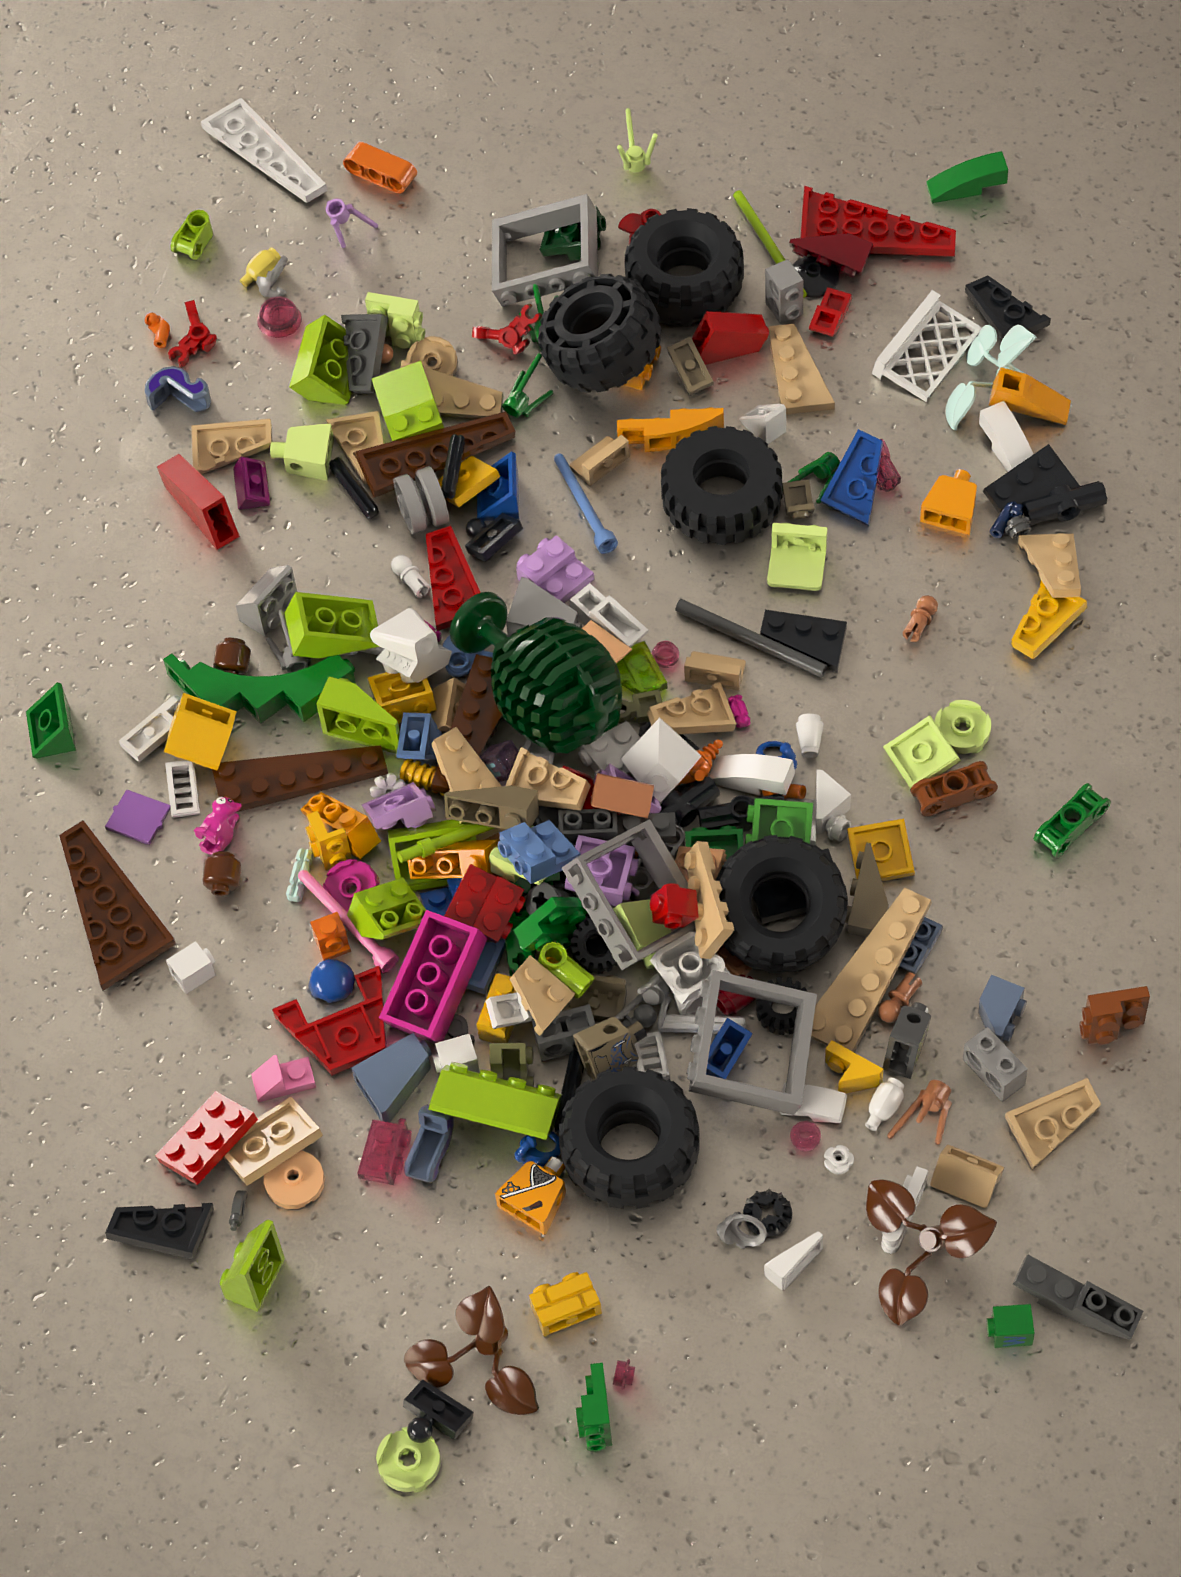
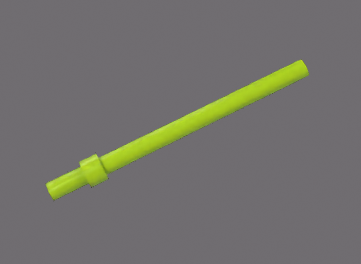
(759, 229)
(428, 846)

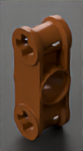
(936, 792)

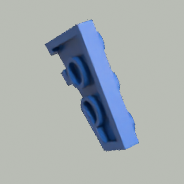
(855, 479)

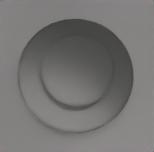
(1018, 526)

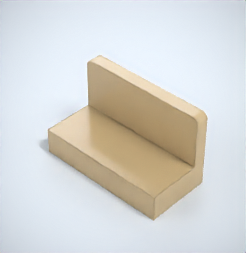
(601, 459)
(711, 669)
(446, 700)
(966, 1176)

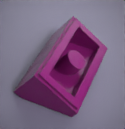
(251, 483)

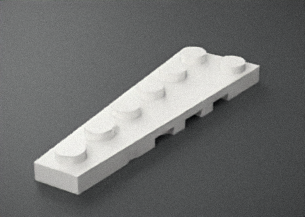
(257, 143)

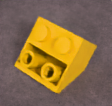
(200, 731)

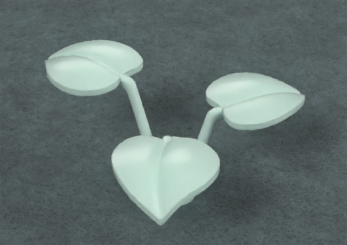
(1011, 347)

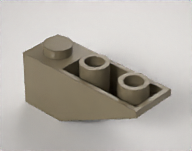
(493, 806)
(869, 896)

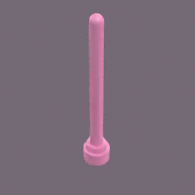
(382, 956)

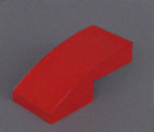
(830, 312)

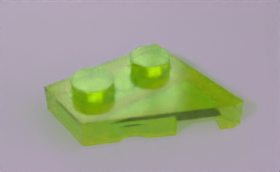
(640, 670)

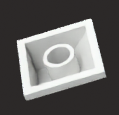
(660, 759)

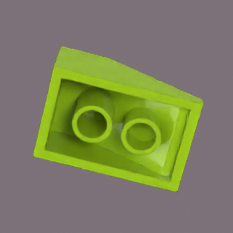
(407, 402)
(329, 624)
(355, 716)
(254, 1267)

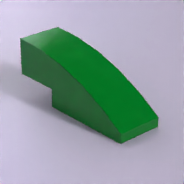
(968, 178)

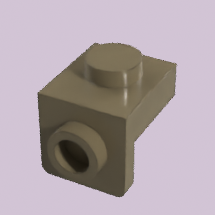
(798, 499)

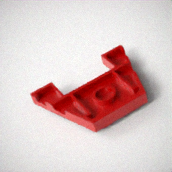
(344, 1036)

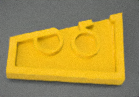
(1045, 621)

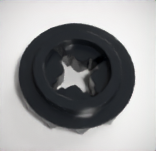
(773, 1224)

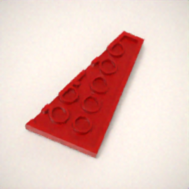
(888, 233)

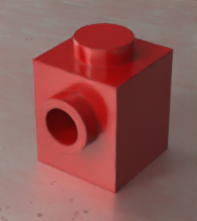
(674, 906)

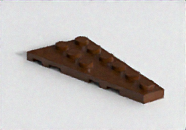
(115, 916)

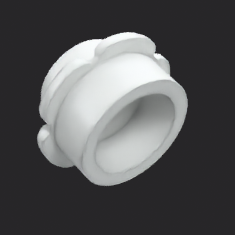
(837, 827)
(841, 1166)

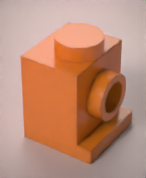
(330, 936)

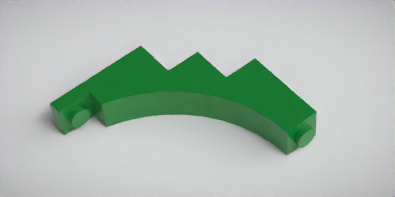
(260, 694)

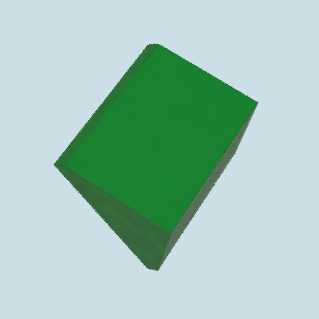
(50, 724)

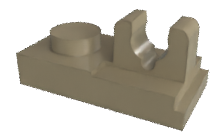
(690, 366)

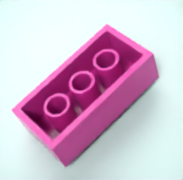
(433, 977)

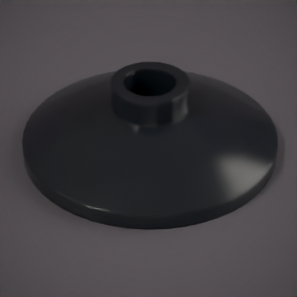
(816, 276)

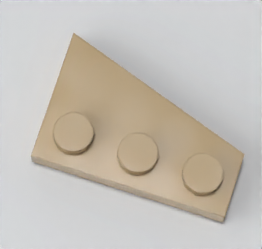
(355, 434)
(226, 442)
(699, 713)
(461, 763)
(1051, 1119)

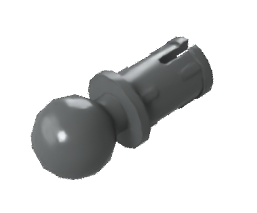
(644, 1014)

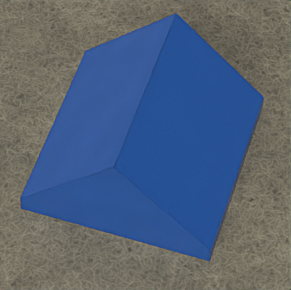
(502, 494)

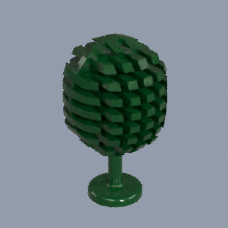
(545, 677)

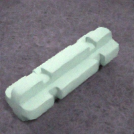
(295, 889)

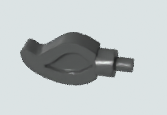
(459, 1027)
(238, 1209)

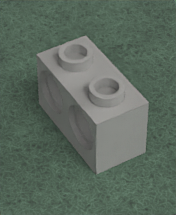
(784, 291)
(995, 1064)

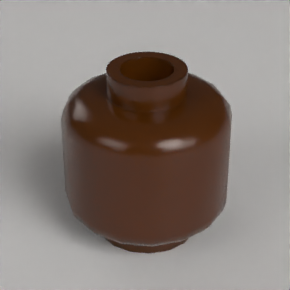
(232, 656)
(221, 873)

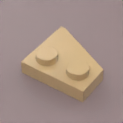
(540, 992)

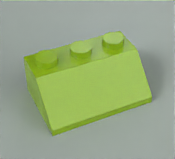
(321, 363)
(407, 837)

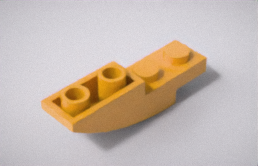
(665, 433)

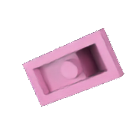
(283, 1079)

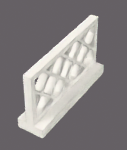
(906, 339)

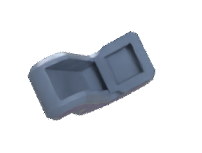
(177, 383)
(429, 1145)

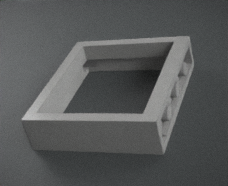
(538, 221)
(662, 870)
(744, 1093)

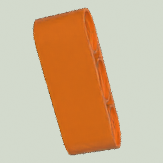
(380, 167)

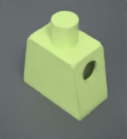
(306, 450)
(638, 924)

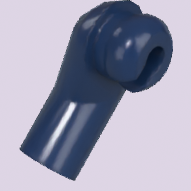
(1010, 511)

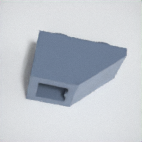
(1000, 1005)

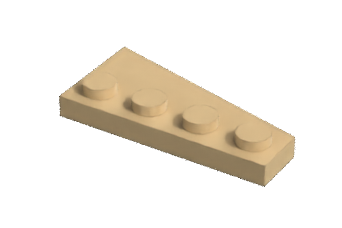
(460, 397)

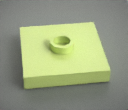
(921, 752)

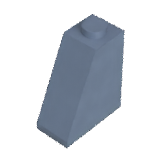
(393, 1075)

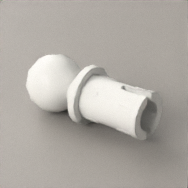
(409, 575)

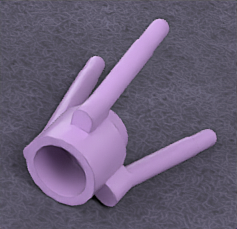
(340, 213)

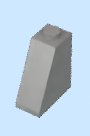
(534, 604)

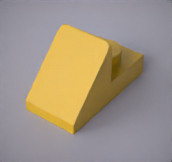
(858, 1071)

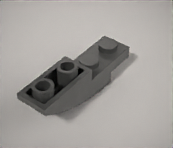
(606, 824)
(1077, 1301)

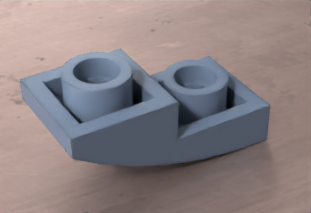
(921, 945)

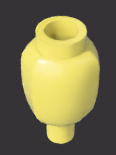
(260, 265)

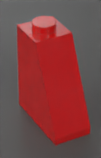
(729, 335)

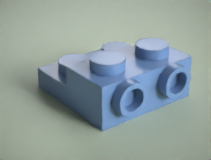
(536, 850)

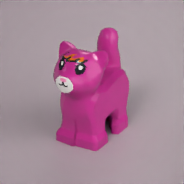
(218, 825)

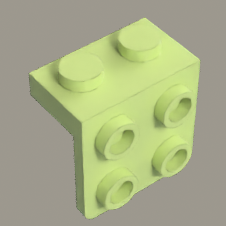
(797, 556)

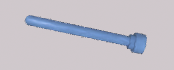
(604, 539)

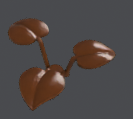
(960, 1232)
(478, 1316)

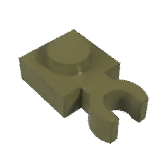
(639, 706)

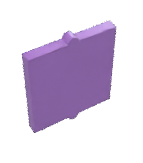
(137, 817)

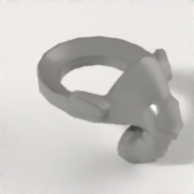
(266, 283)
(731, 1233)

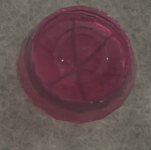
(278, 317)

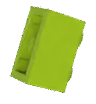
(386, 910)

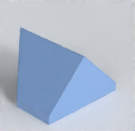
(416, 736)

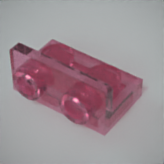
(384, 1150)

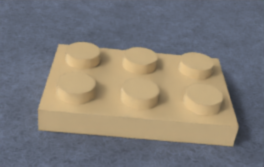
(272, 1141)

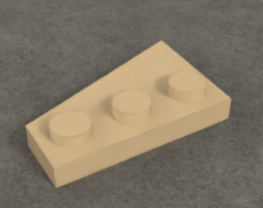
(1056, 562)
(554, 785)

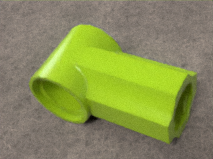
(566, 969)

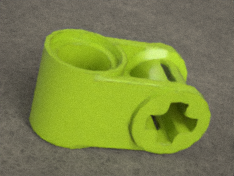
(193, 235)

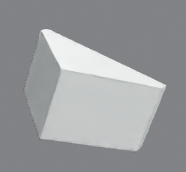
(766, 421)
(830, 800)

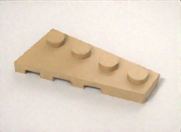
(796, 374)
(711, 925)

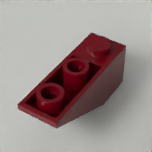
(841, 250)

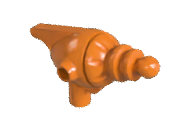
(704, 764)

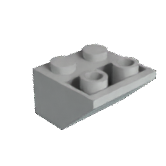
(262, 602)

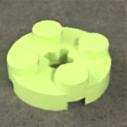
(976, 720)
(411, 1477)

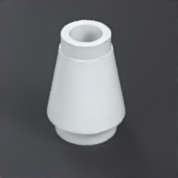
(809, 733)

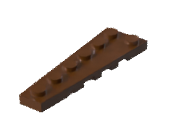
(407, 455)
(476, 714)
(290, 776)

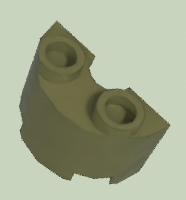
(511, 1061)

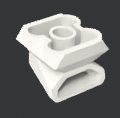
(409, 647)
(685, 971)

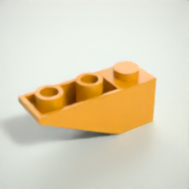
(1029, 396)
(337, 815)
(453, 860)

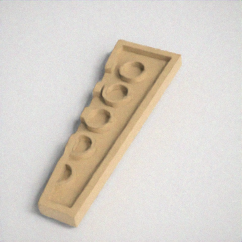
(859, 988)

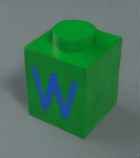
(1011, 1326)

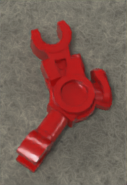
(511, 335)
(197, 337)

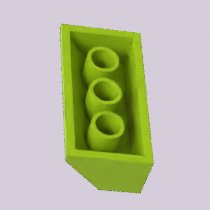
(496, 1101)

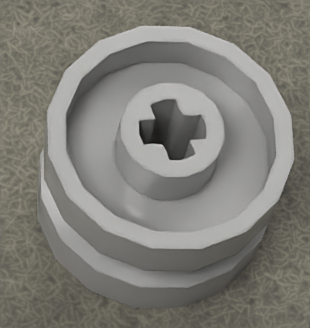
(421, 500)

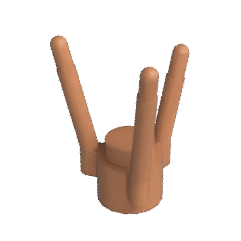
(933, 1099)

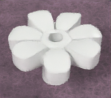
(386, 785)

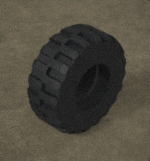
(716, 454)

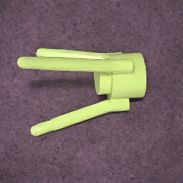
(635, 157)

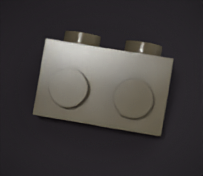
(605, 997)

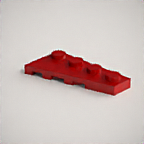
(449, 575)

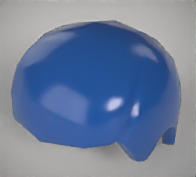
(331, 981)

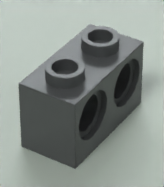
(558, 1037)

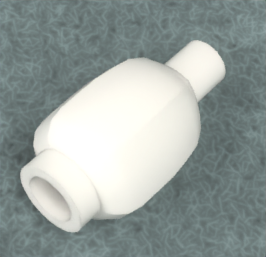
(885, 1102)

